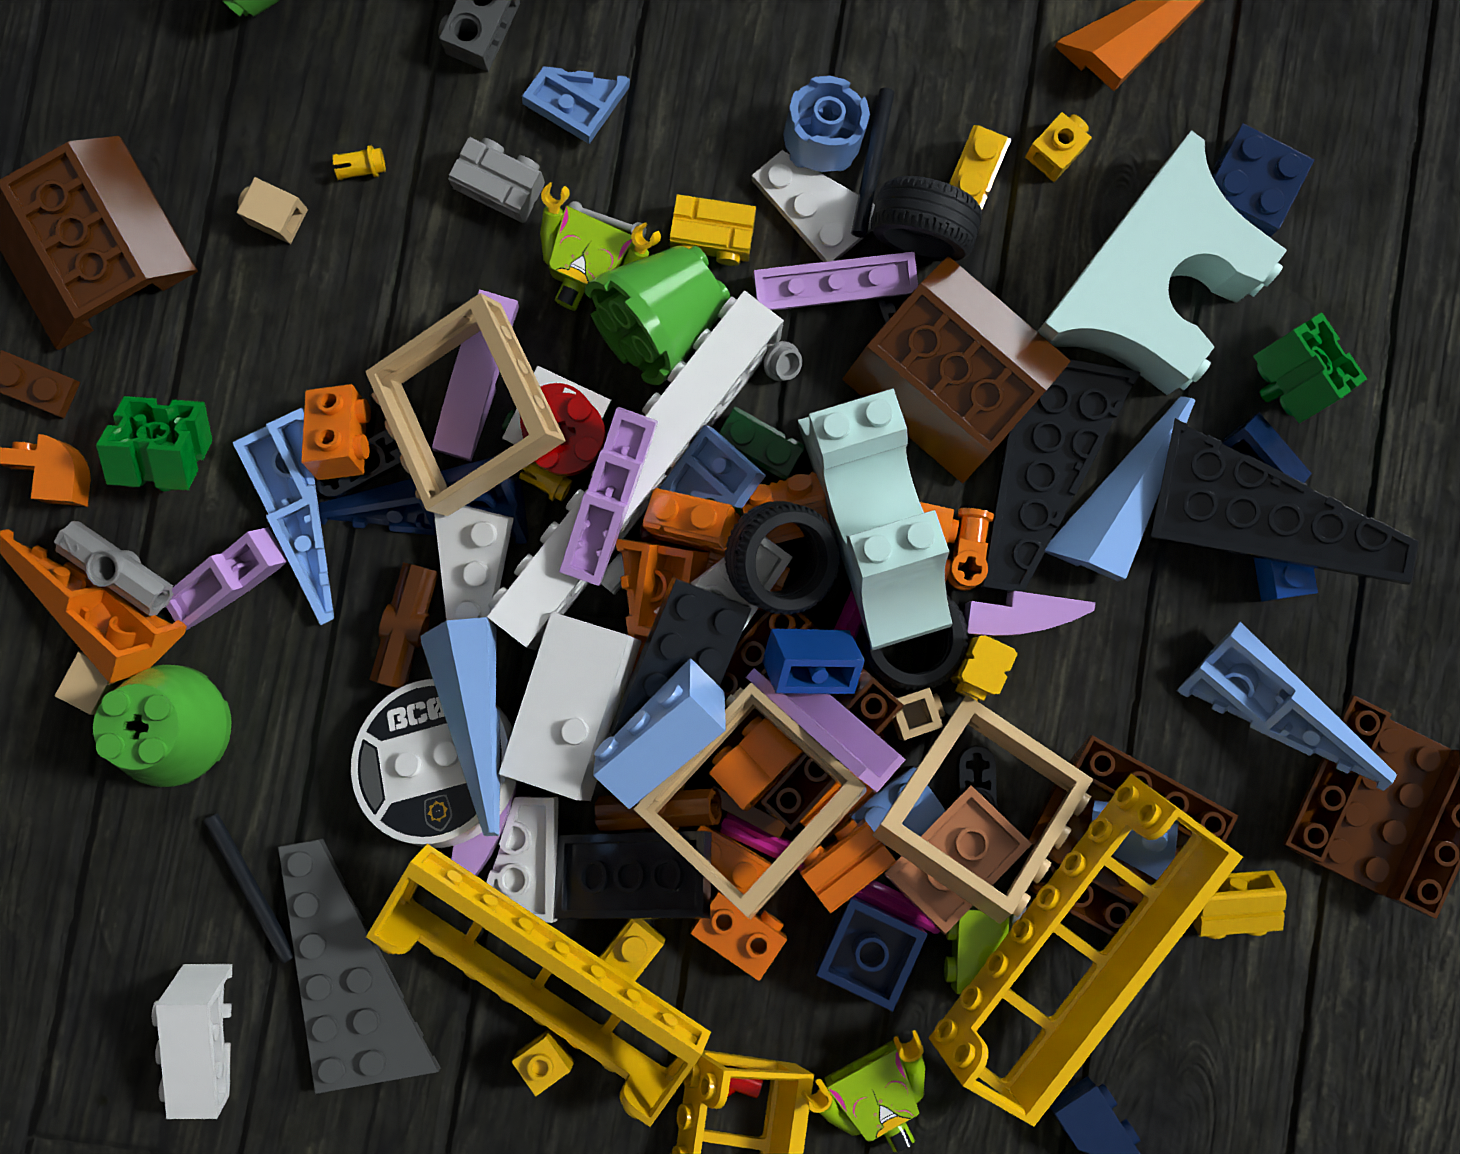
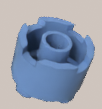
(825, 124)

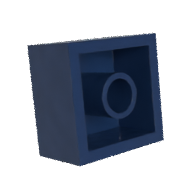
(1260, 177)
(870, 952)

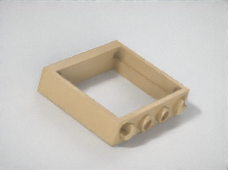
(402, 424)
(801, 847)
(943, 867)

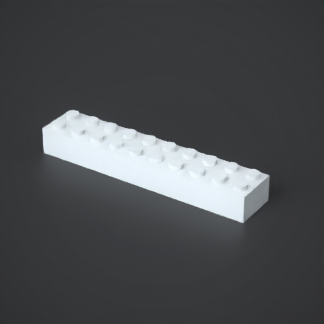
(693, 399)

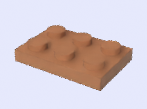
(972, 836)

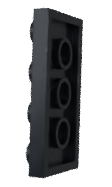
(687, 626)
(630, 877)

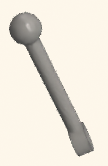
(608, 220)

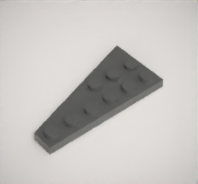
(348, 994)

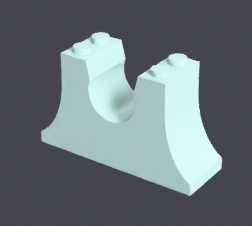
(1171, 230)
(884, 537)

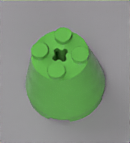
(657, 308)
(185, 723)

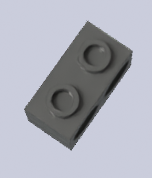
(489, 23)

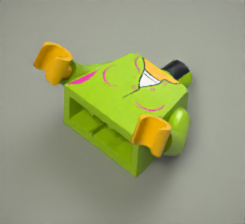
(584, 247)
(875, 1093)

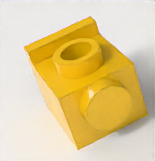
(1053, 156)

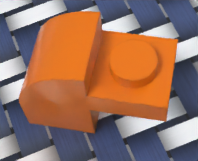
(58, 468)

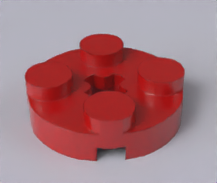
(584, 446)

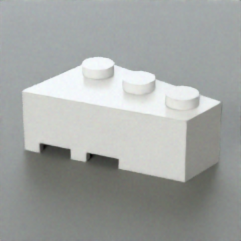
(192, 1042)

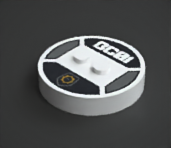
(411, 773)

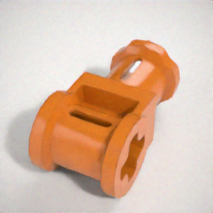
(970, 548)

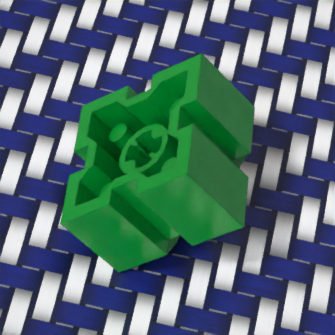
(1308, 369)
(155, 443)

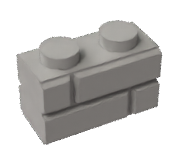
(497, 178)

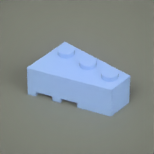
(662, 735)

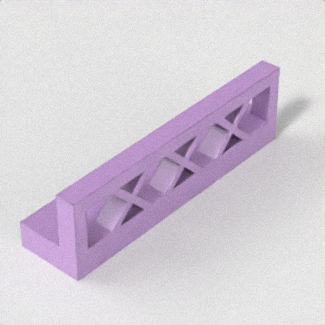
(836, 281)
(837, 732)

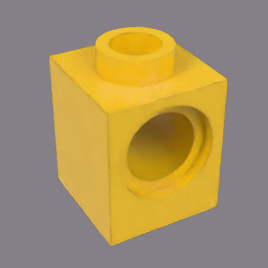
(543, 1061)

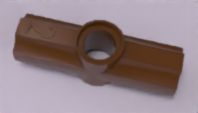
(403, 625)
(684, 809)

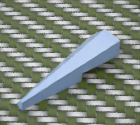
(290, 497)
(464, 675)

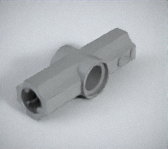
(130, 578)

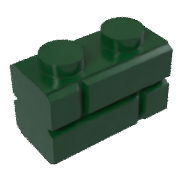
(762, 444)

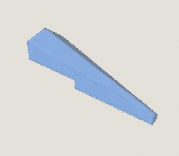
(1114, 518)
(1259, 688)

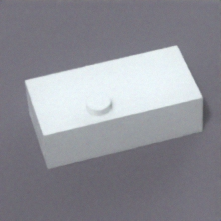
(569, 706)

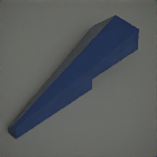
(403, 512)

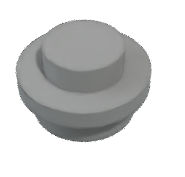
(782, 361)

